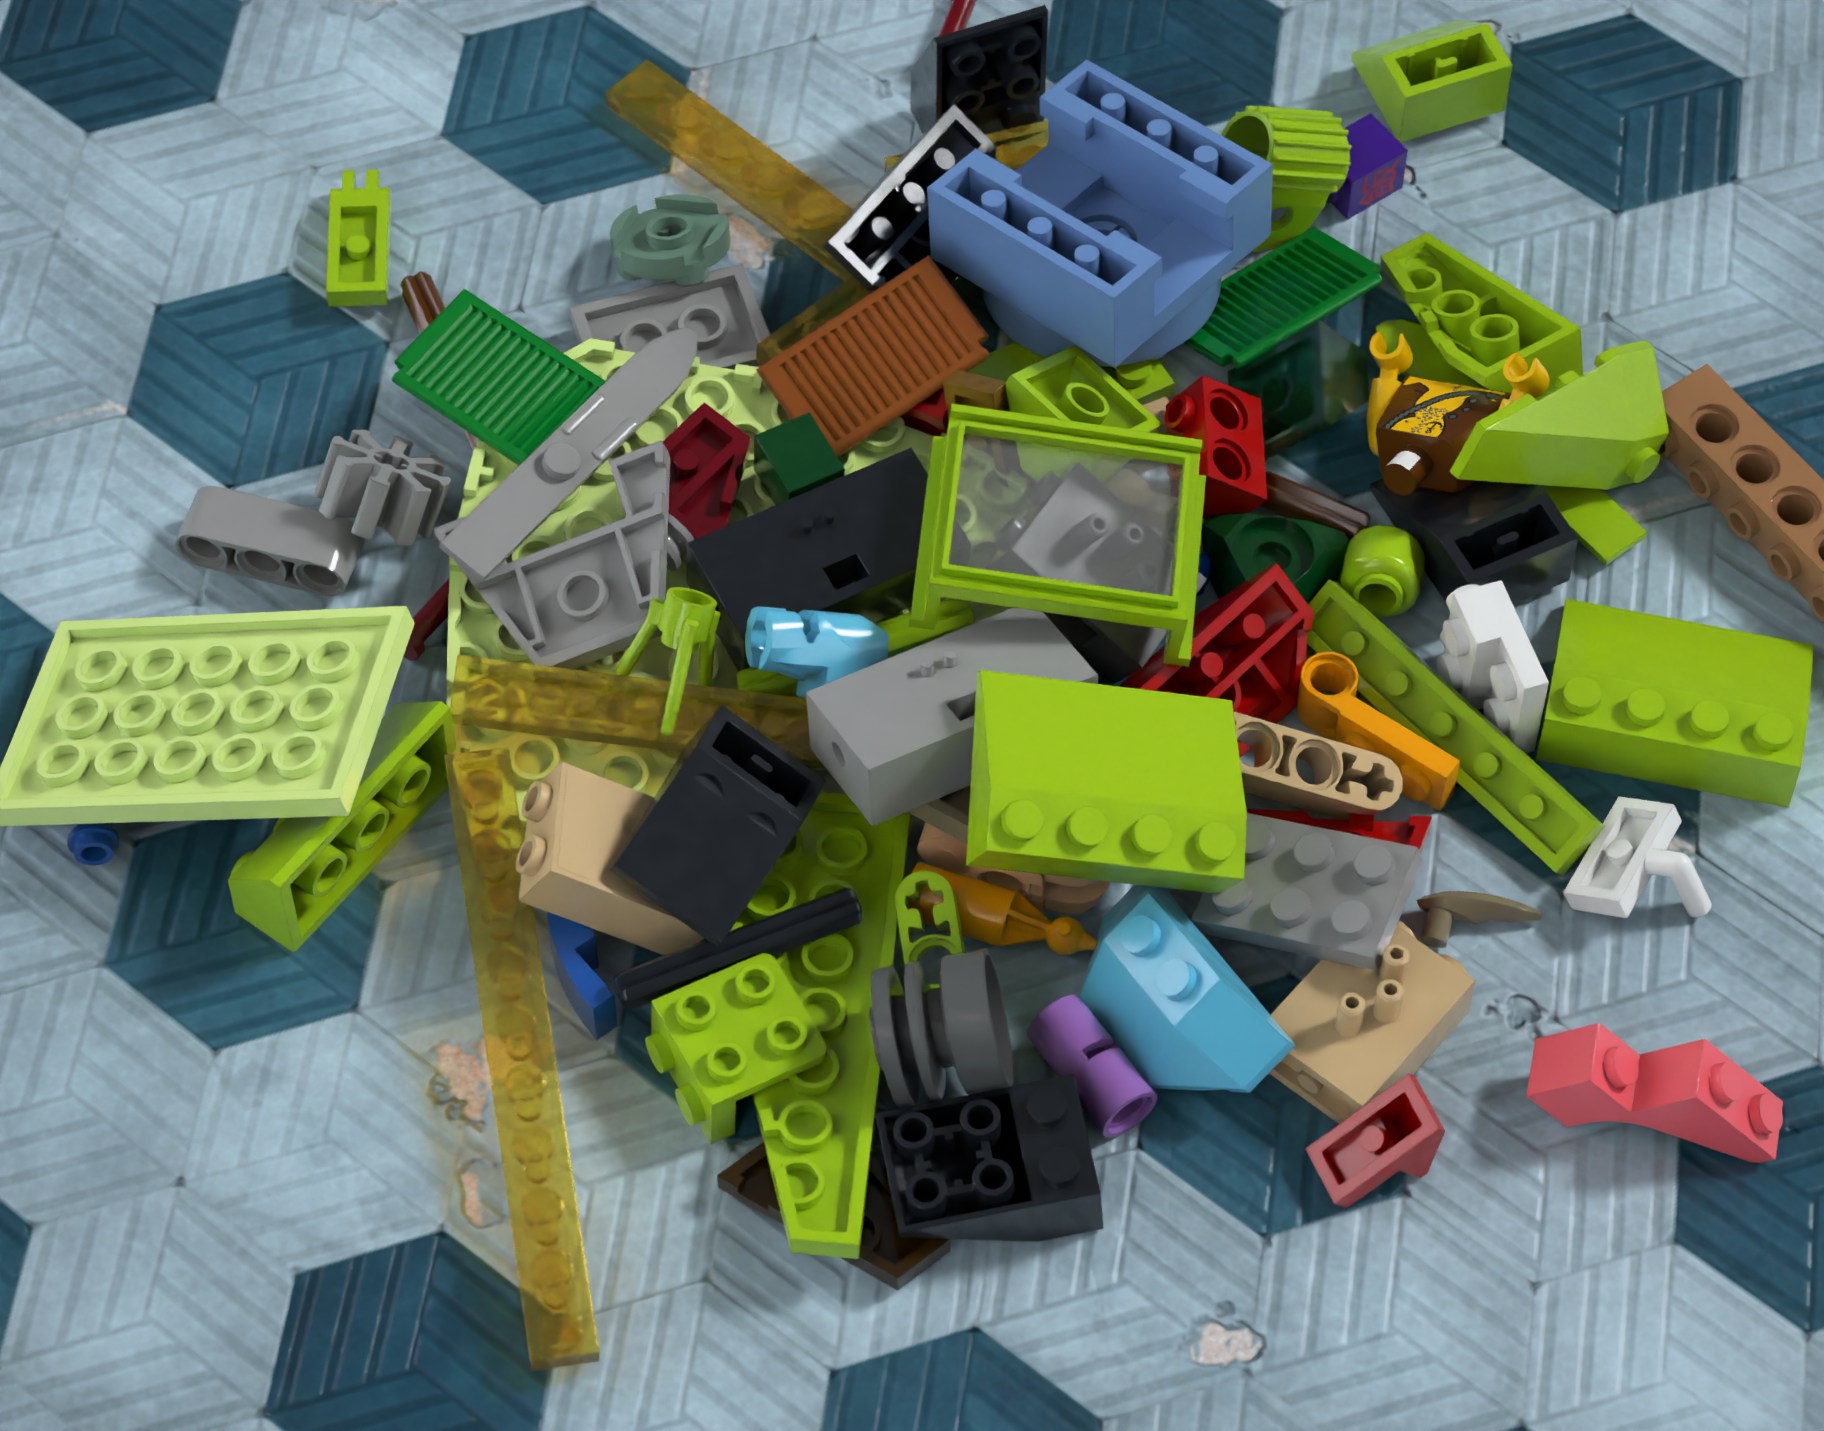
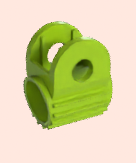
(1307, 159)

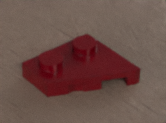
(705, 470)

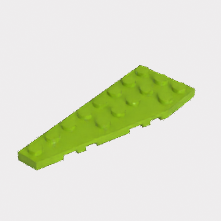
(824, 1118)

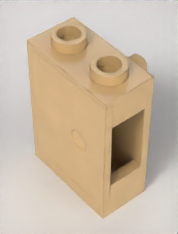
(570, 844)
(1367, 1026)

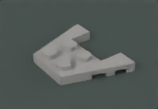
(594, 588)

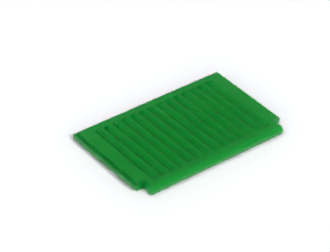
(1282, 296)
(493, 377)

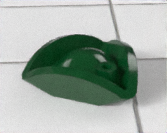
(1251, 542)

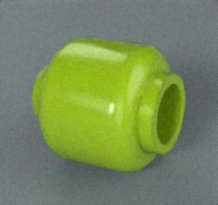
(1383, 570)

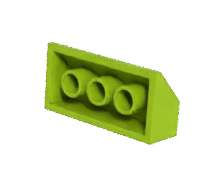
(319, 861)

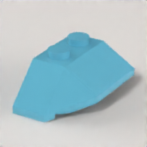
(1177, 1000)

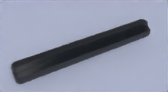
(768, 935)

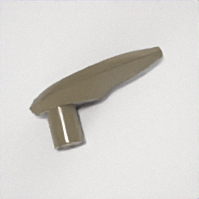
(1467, 907)

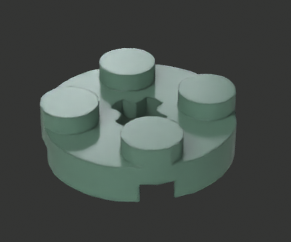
(671, 241)

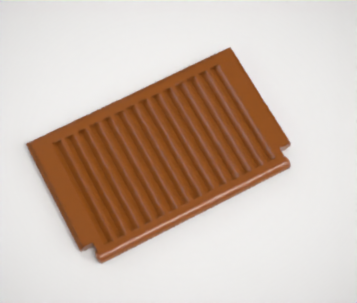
(878, 357)

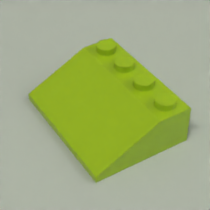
(1677, 703)
(1105, 784)

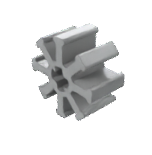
(382, 487)

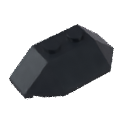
(891, 222)

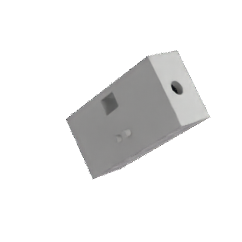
(907, 723)

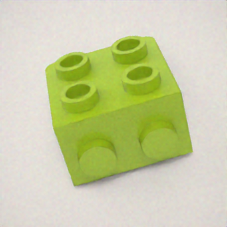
(731, 1040)

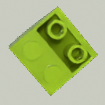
(1436, 77)

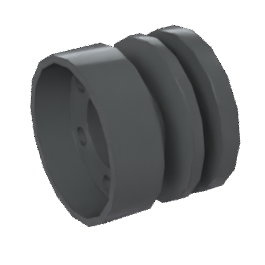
(941, 1027)

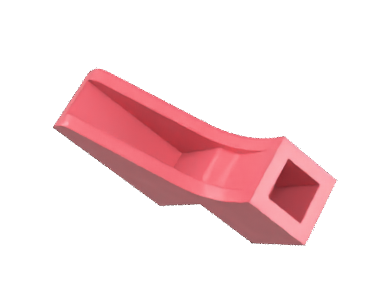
(1675, 1090)

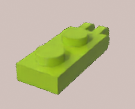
(358, 242)

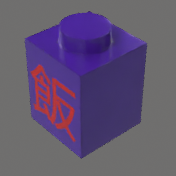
(1375, 167)

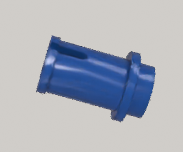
(93, 843)

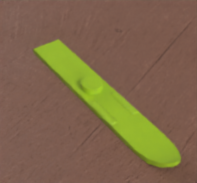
(1590, 512)

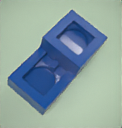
(575, 961)

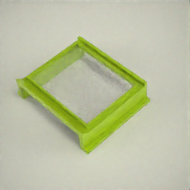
(1062, 522)

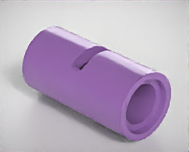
(1105, 1078)

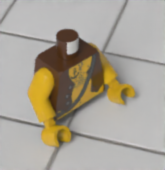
(1426, 422)

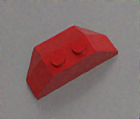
(1242, 650)

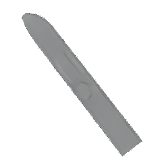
(571, 454)

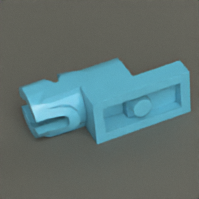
(812, 644)

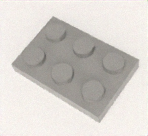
(718, 310)
(1314, 893)

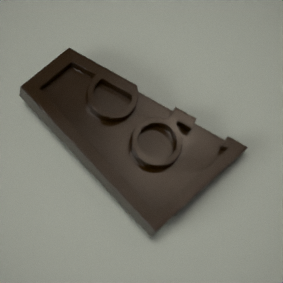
(881, 1247)

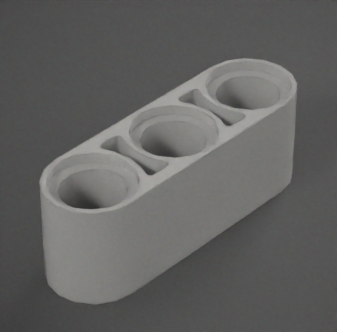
(269, 541)

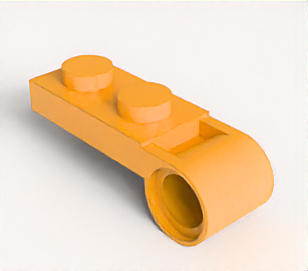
(1426, 769)

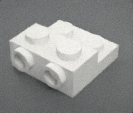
(1493, 661)

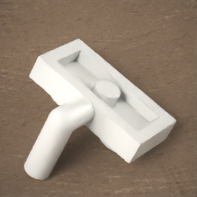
(1627, 856)

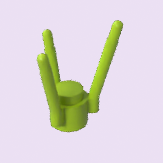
(685, 621)

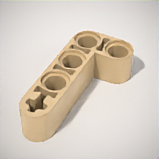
(1332, 763)

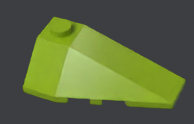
(1479, 316)
(1581, 433)

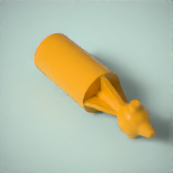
(1002, 915)

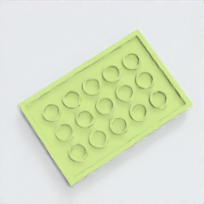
(203, 717)

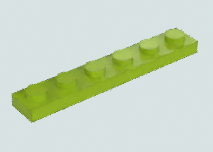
(1424, 703)

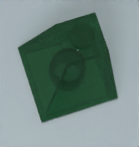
(1304, 385)

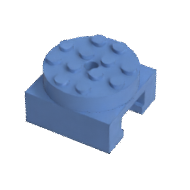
(1107, 229)

